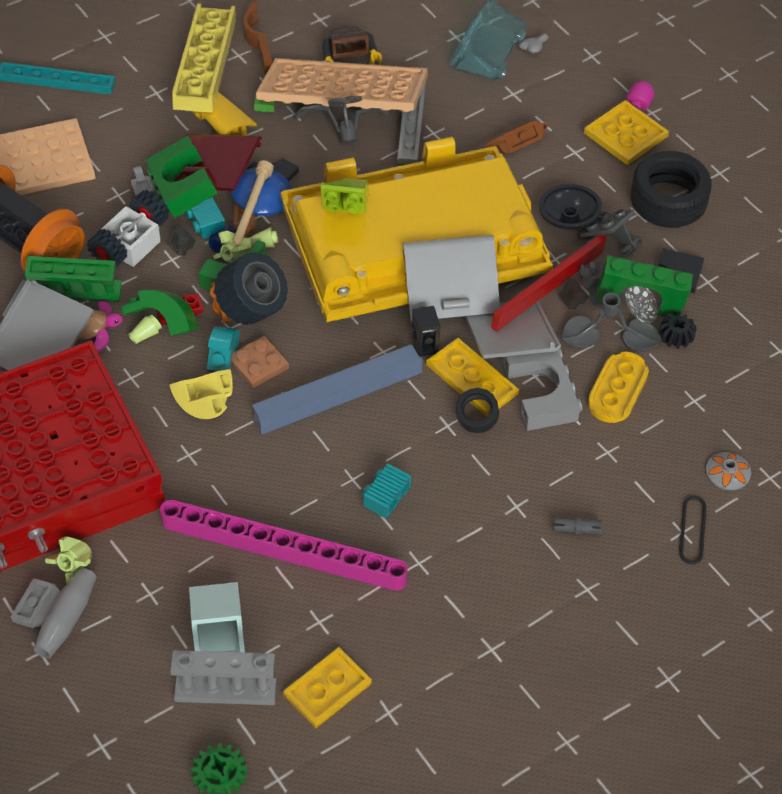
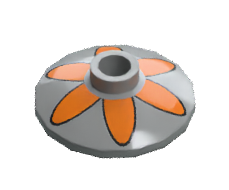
(726, 477)

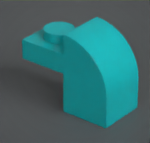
(222, 344)

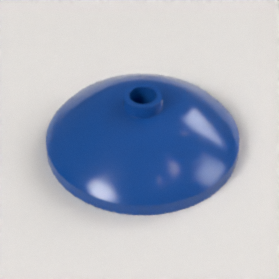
(269, 200)

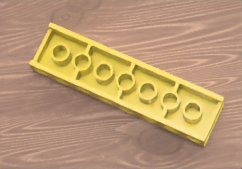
(204, 59)

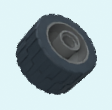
(251, 288)

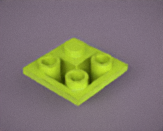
(345, 195)

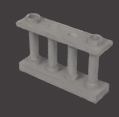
(224, 677)

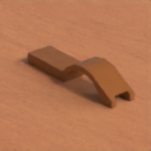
(256, 38)

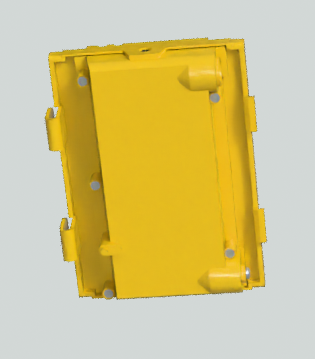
(359, 258)

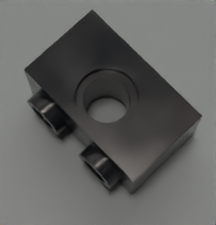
(425, 330)

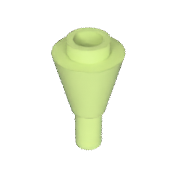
(267, 236)

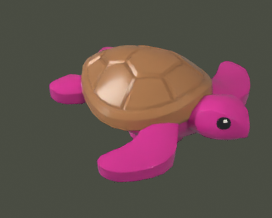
(98, 323)

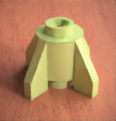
(229, 251)
(73, 556)

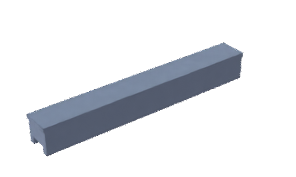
(336, 389)

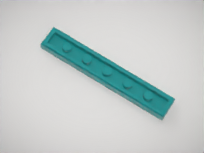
(57, 78)

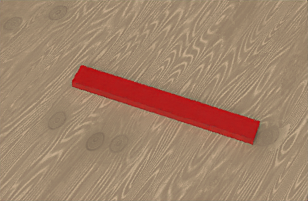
(547, 283)

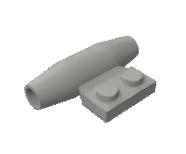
(54, 609)

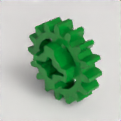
(227, 762)

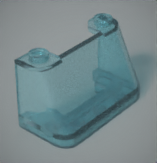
(488, 42)

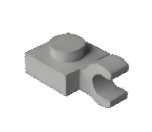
(141, 182)

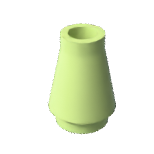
(146, 328)

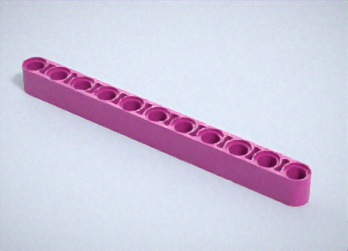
(291, 552)

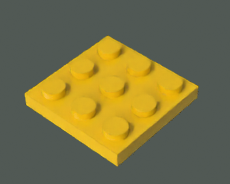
(626, 132)

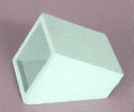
(216, 618)

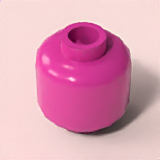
(640, 95)

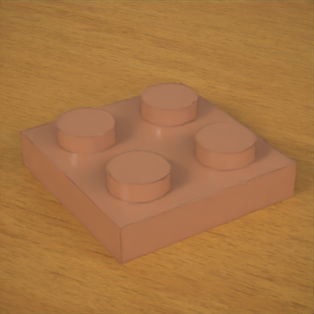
(258, 362)

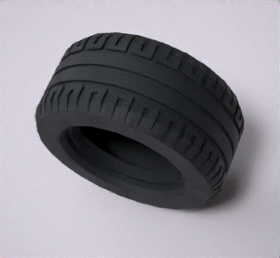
(666, 209)

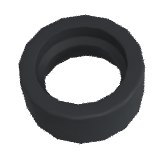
(474, 394)

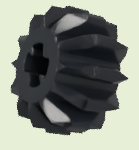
(677, 330)

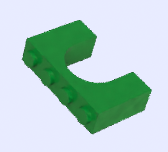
(182, 194)
(670, 284)

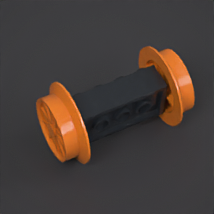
(32, 229)

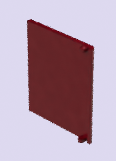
(222, 158)

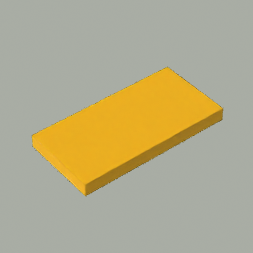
(467, 370)

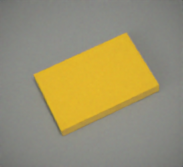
(327, 687)

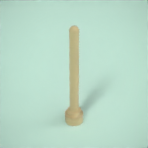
(263, 171)

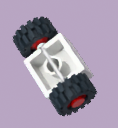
(131, 232)

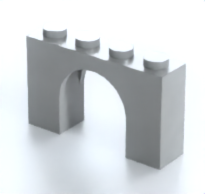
(548, 410)

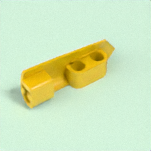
(226, 118)

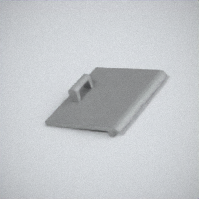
(453, 276)
(40, 325)
(524, 335)

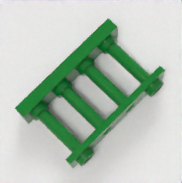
(76, 277)

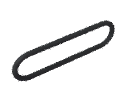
(702, 530)

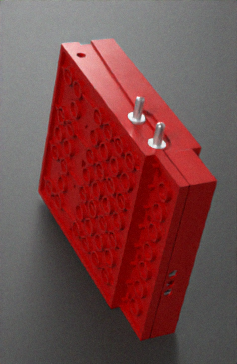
(68, 455)

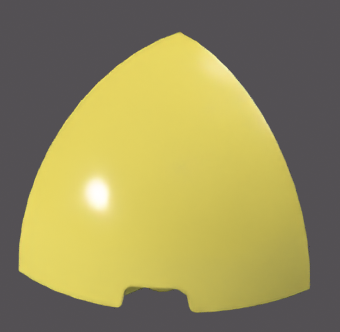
(204, 395)

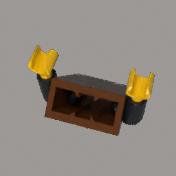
(350, 42)

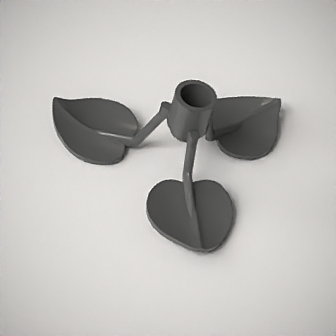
(347, 129)
(581, 333)

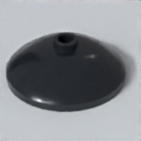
(570, 206)

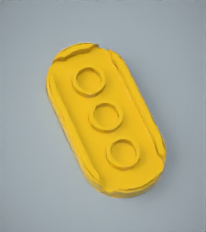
(618, 387)

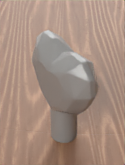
(533, 45)

